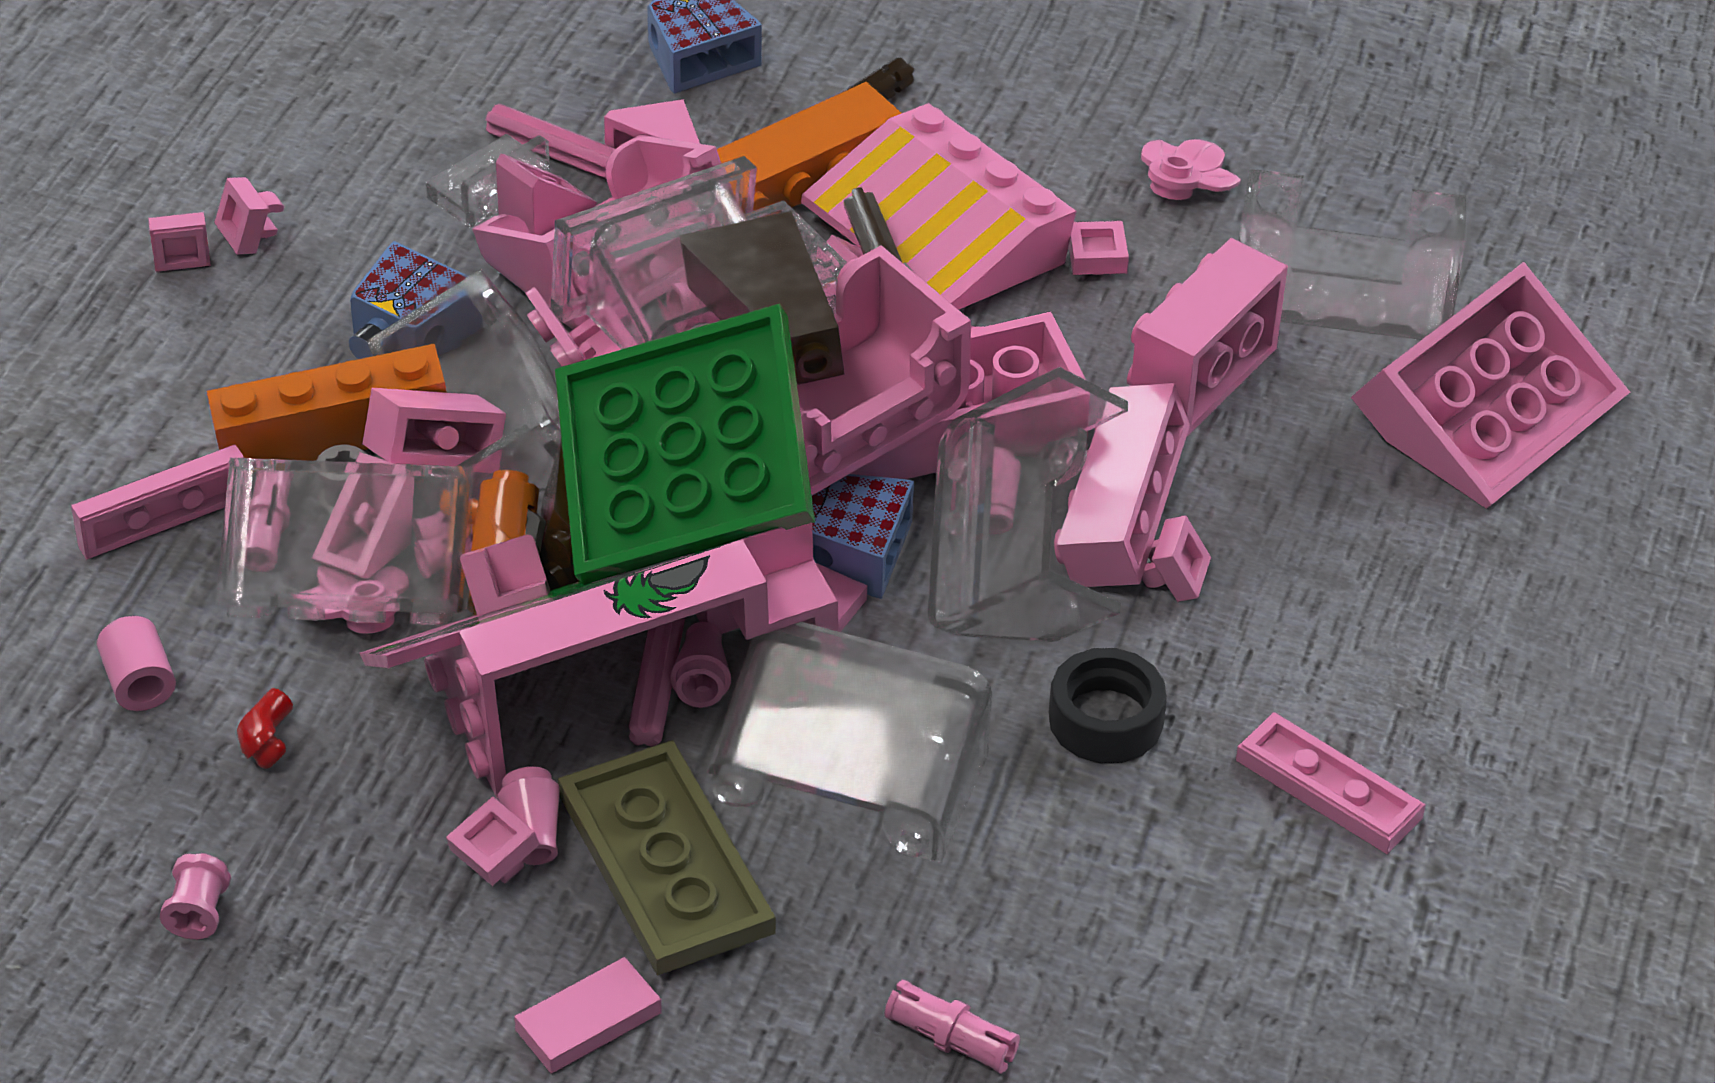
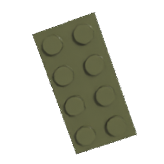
(666, 857)

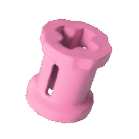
(193, 904)

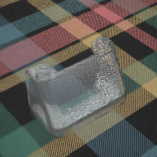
(492, 355)
(856, 729)

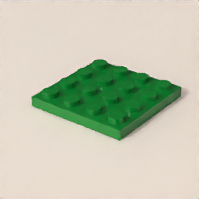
(683, 444)

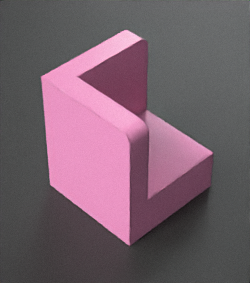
(505, 574)

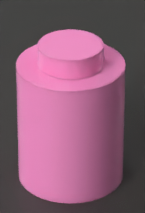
(136, 663)

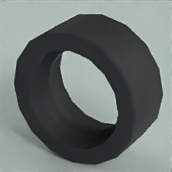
(1107, 739)

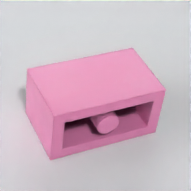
(430, 426)

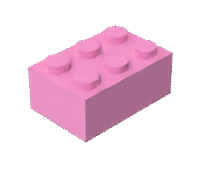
(1212, 328)

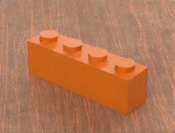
(809, 143)
(317, 407)

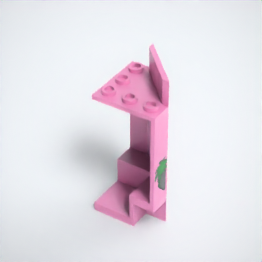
(741, 584)

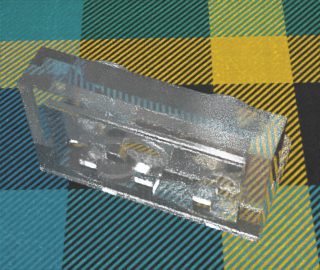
(470, 185)

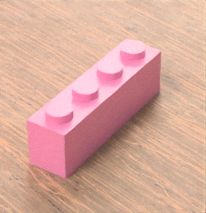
(1123, 488)

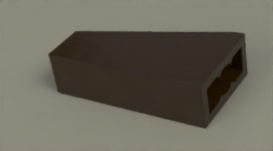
(763, 265)

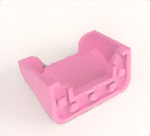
(631, 168)

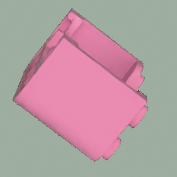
(901, 368)

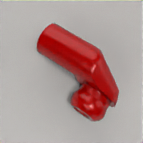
(259, 725)

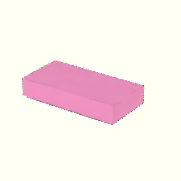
(587, 1015)

